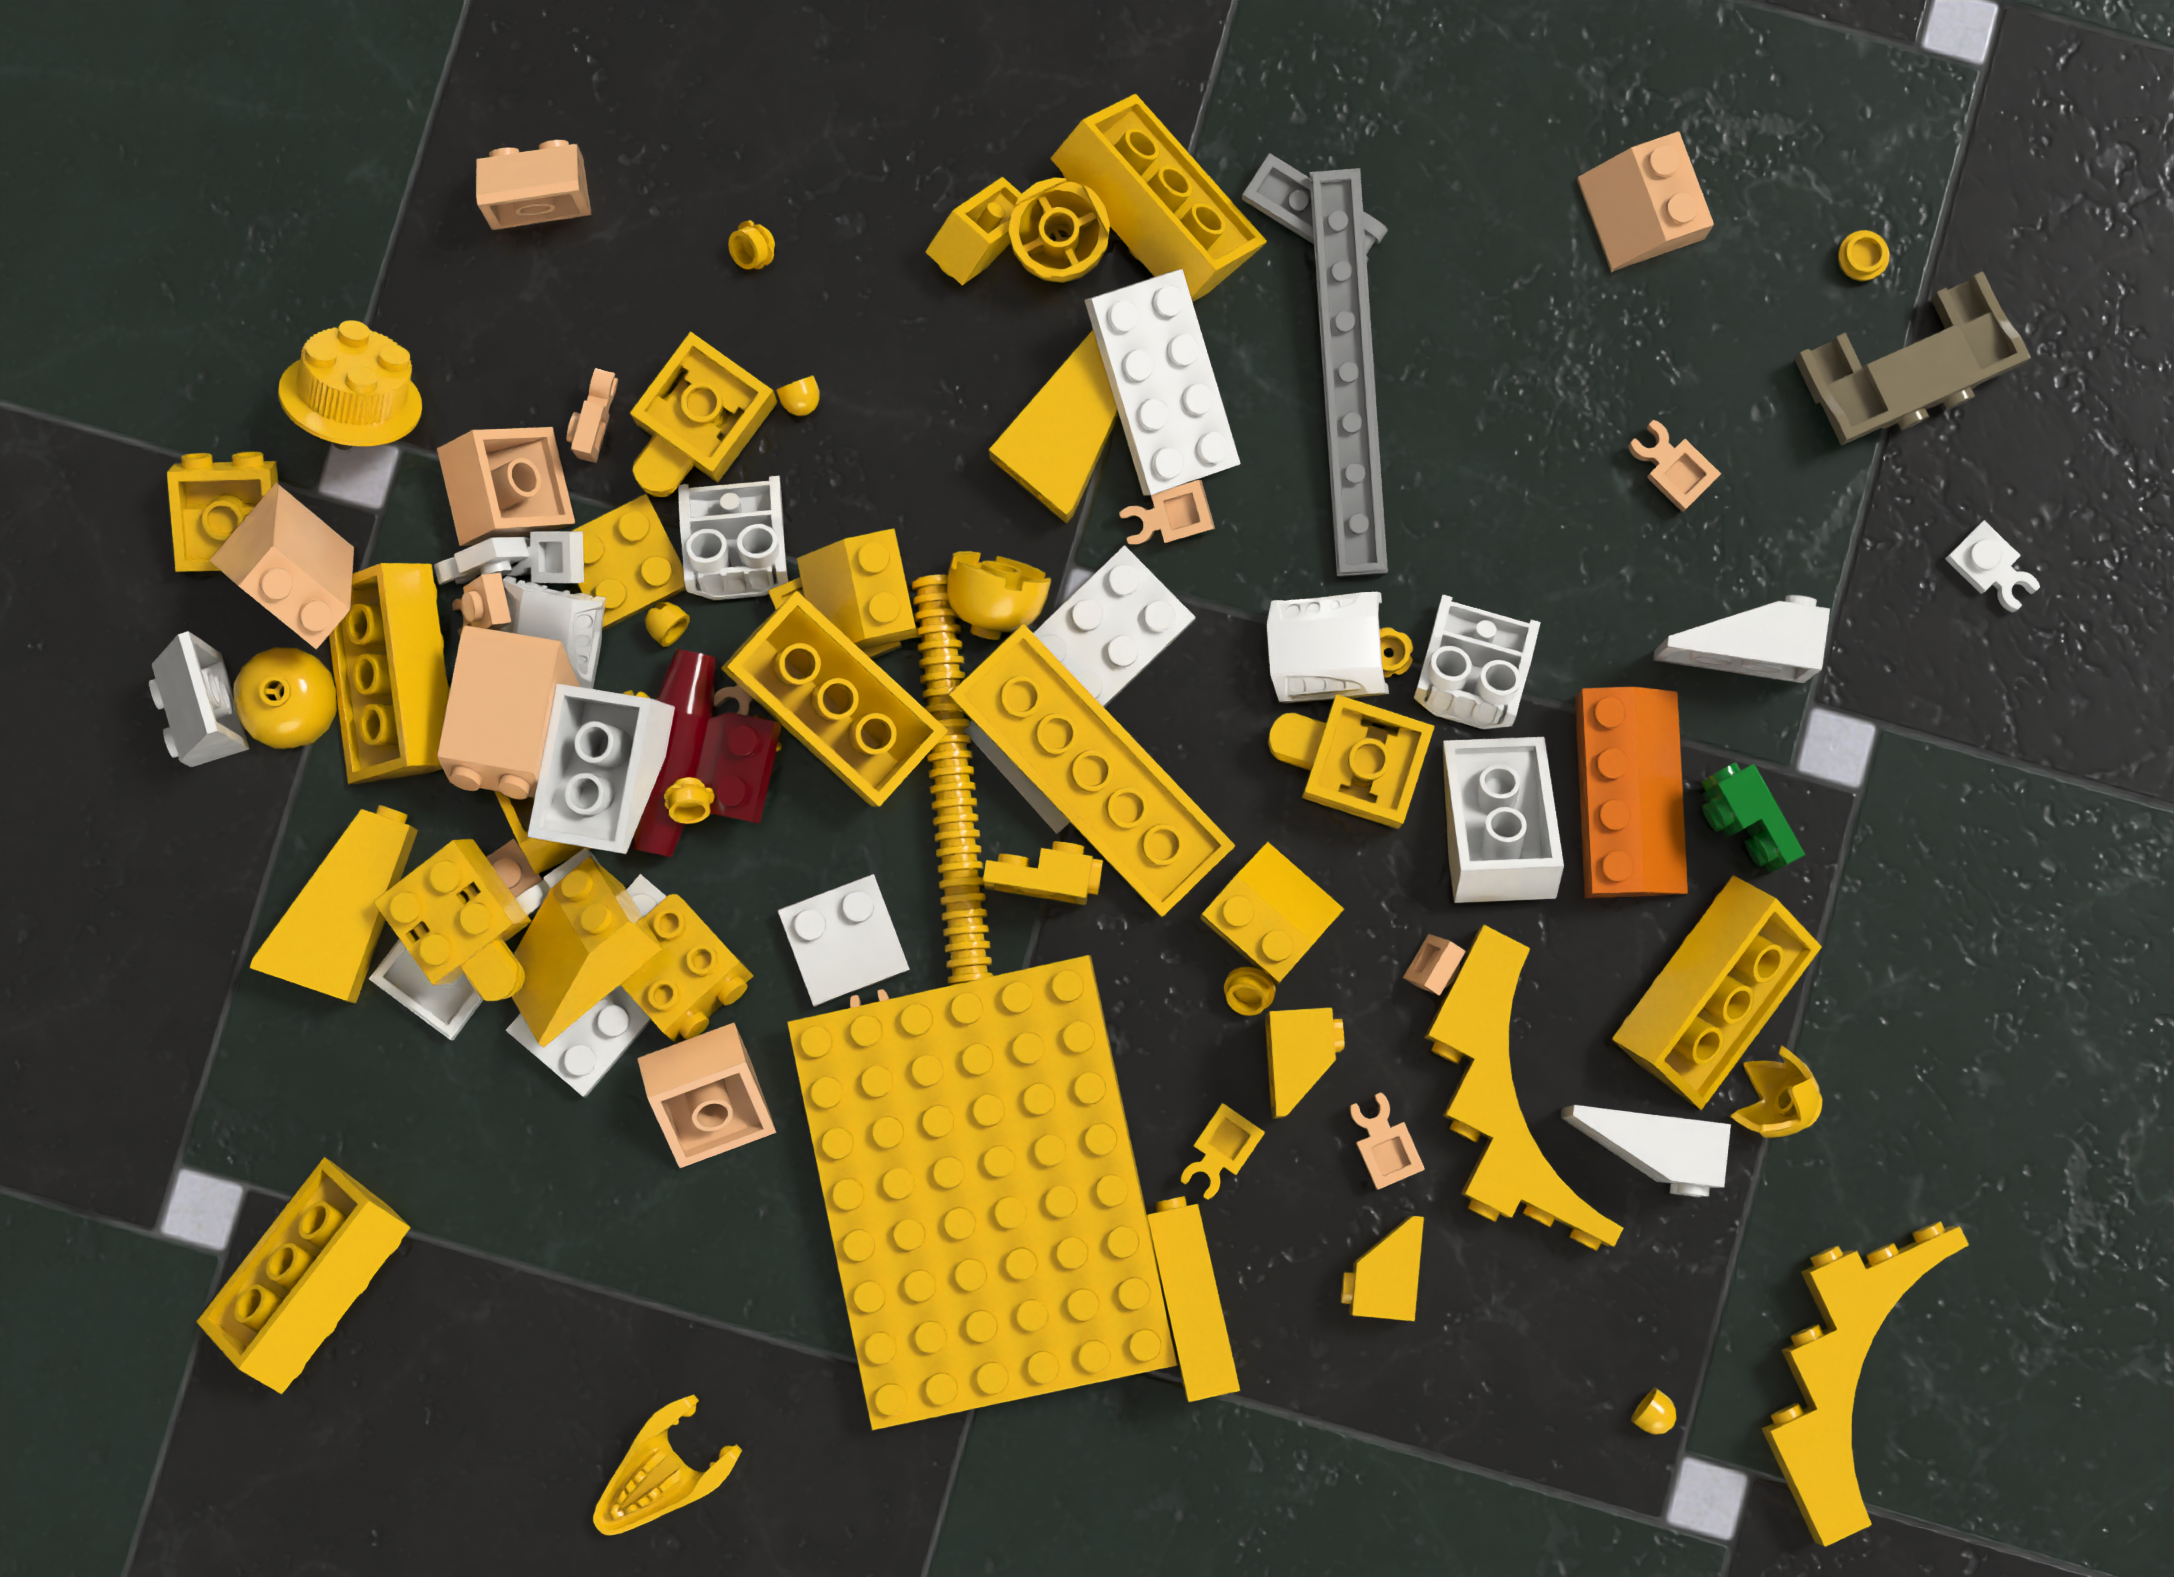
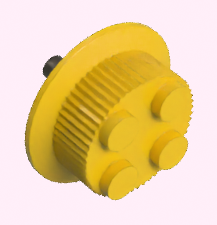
(351, 388)

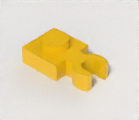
(1226, 1144)

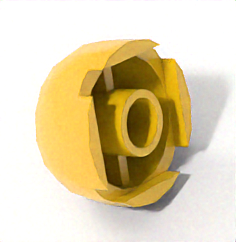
(1056, 209)
(995, 593)
(300, 713)

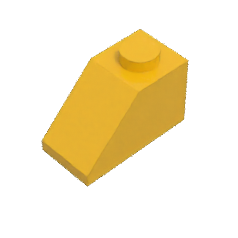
(975, 232)
(1387, 1275)

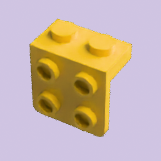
(689, 974)

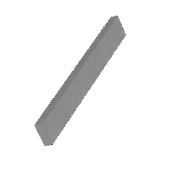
(1348, 372)

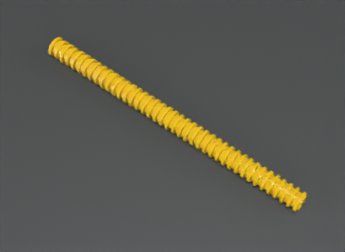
(952, 784)

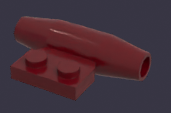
(724, 752)

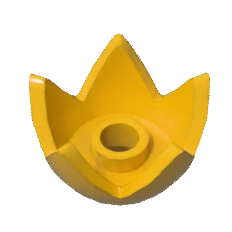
(1786, 1095)

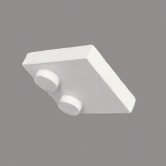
(844, 940)

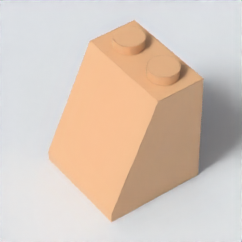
(291, 565)
(501, 710)

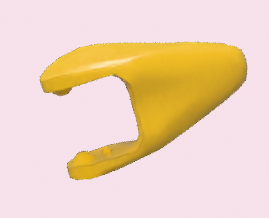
(655, 1478)

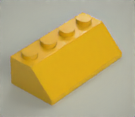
(1158, 196)
(390, 674)
(834, 699)
(1717, 991)
(302, 1276)

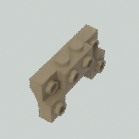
(1933, 371)

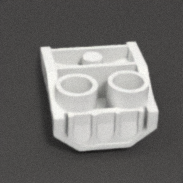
(732, 539)
(560, 617)
(1326, 647)
(1476, 665)

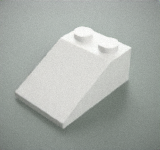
(1768, 642)
(197, 702)
(598, 767)
(1501, 820)
(1662, 1147)

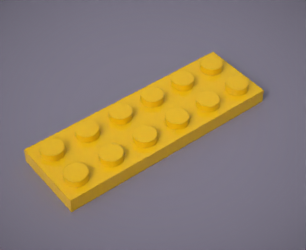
(1091, 770)

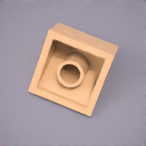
(532, 185)
(1646, 202)
(505, 483)
(706, 1095)

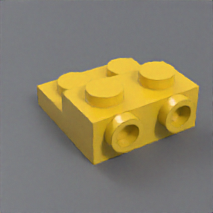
(212, 502)
(1060, 876)

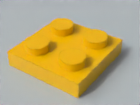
(629, 561)

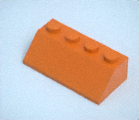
(1630, 792)

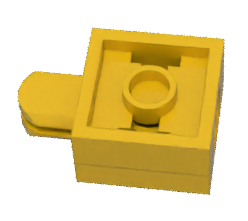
(702, 419)
(1355, 763)
(456, 920)

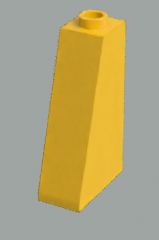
(1061, 432)
(333, 923)
(1192, 1300)

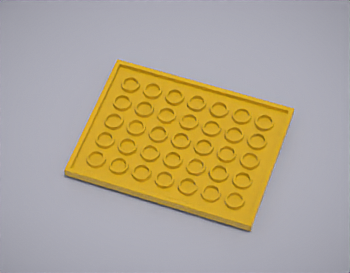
(982, 1193)

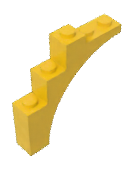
(1511, 1166)
(1854, 1300)

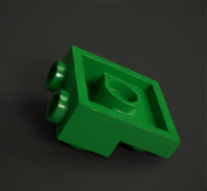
(1743, 801)

